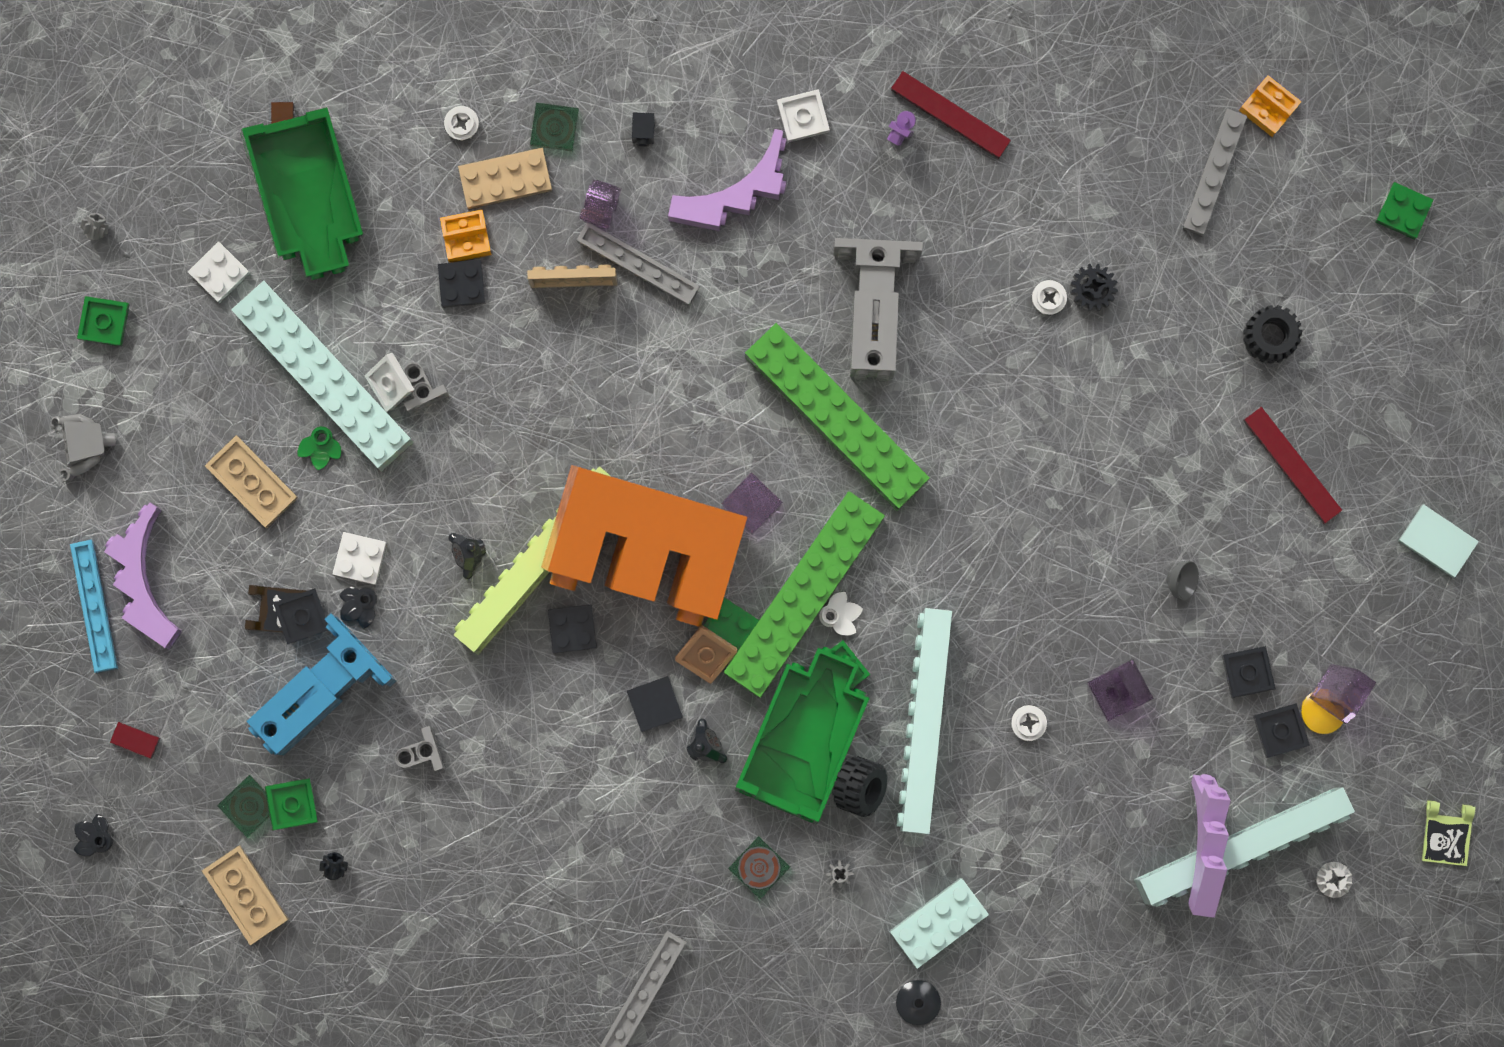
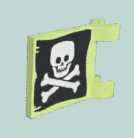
(1447, 836)

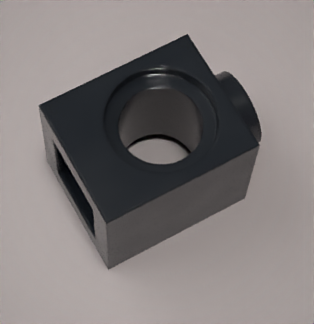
(643, 129)

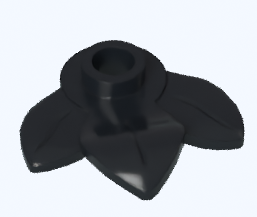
(356, 608)
(90, 834)

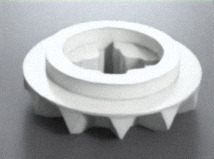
(451, 121)
(1049, 287)
(1037, 729)
(1325, 873)

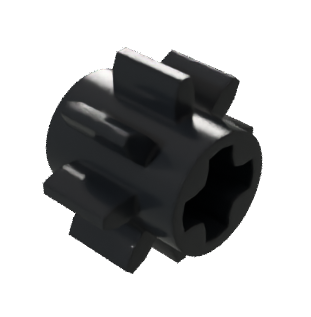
(333, 866)

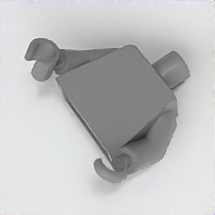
(82, 443)

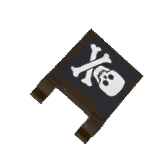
(268, 617)

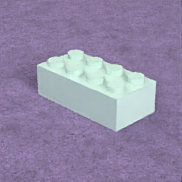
(938, 923)

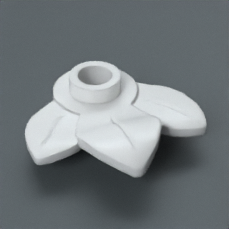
(843, 612)

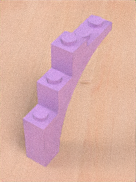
(709, 209)
(133, 581)
(1212, 838)

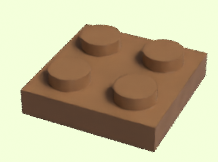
(706, 654)

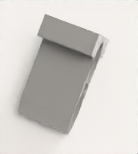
(422, 383)
(416, 754)

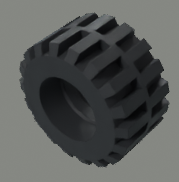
(1284, 321)
(860, 786)

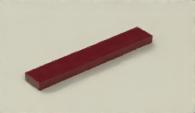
(950, 115)
(1292, 465)

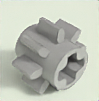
(94, 226)
(839, 880)

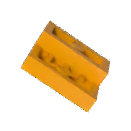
(1270, 106)
(465, 236)

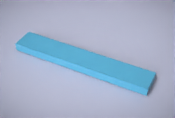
(93, 606)

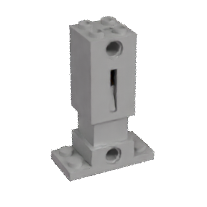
(875, 302)

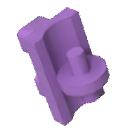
(900, 128)

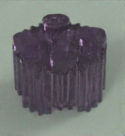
(600, 203)

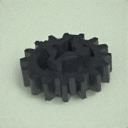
(1106, 284)

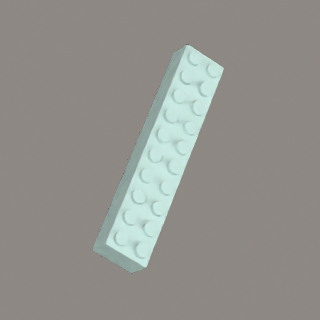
(322, 376)
(925, 721)
(1250, 844)

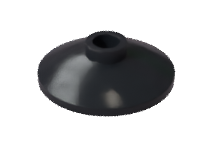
(906, 1002)

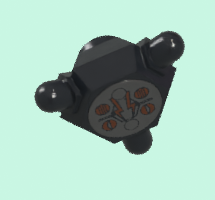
(467, 552)
(705, 744)

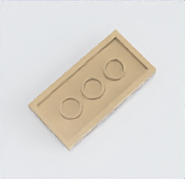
(505, 178)
(565, 277)
(251, 481)
(245, 895)

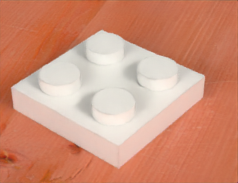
(803, 115)
(218, 272)
(389, 382)
(359, 558)

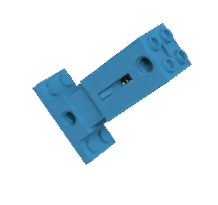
(316, 691)

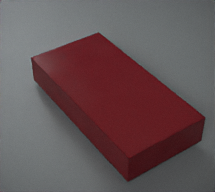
(135, 740)

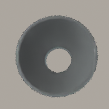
(1183, 580)

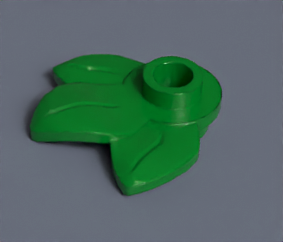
(319, 451)

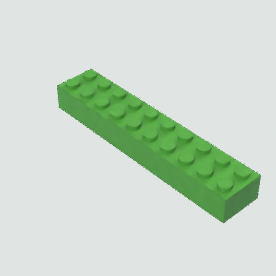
(836, 417)
(804, 594)

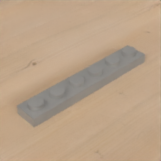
(1214, 172)
(638, 263)
(644, 991)

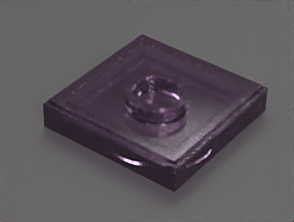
(752, 500)

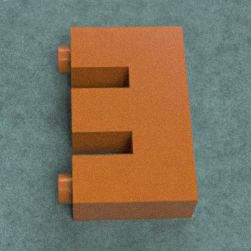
(647, 528)

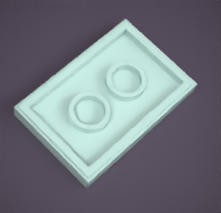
(1438, 541)

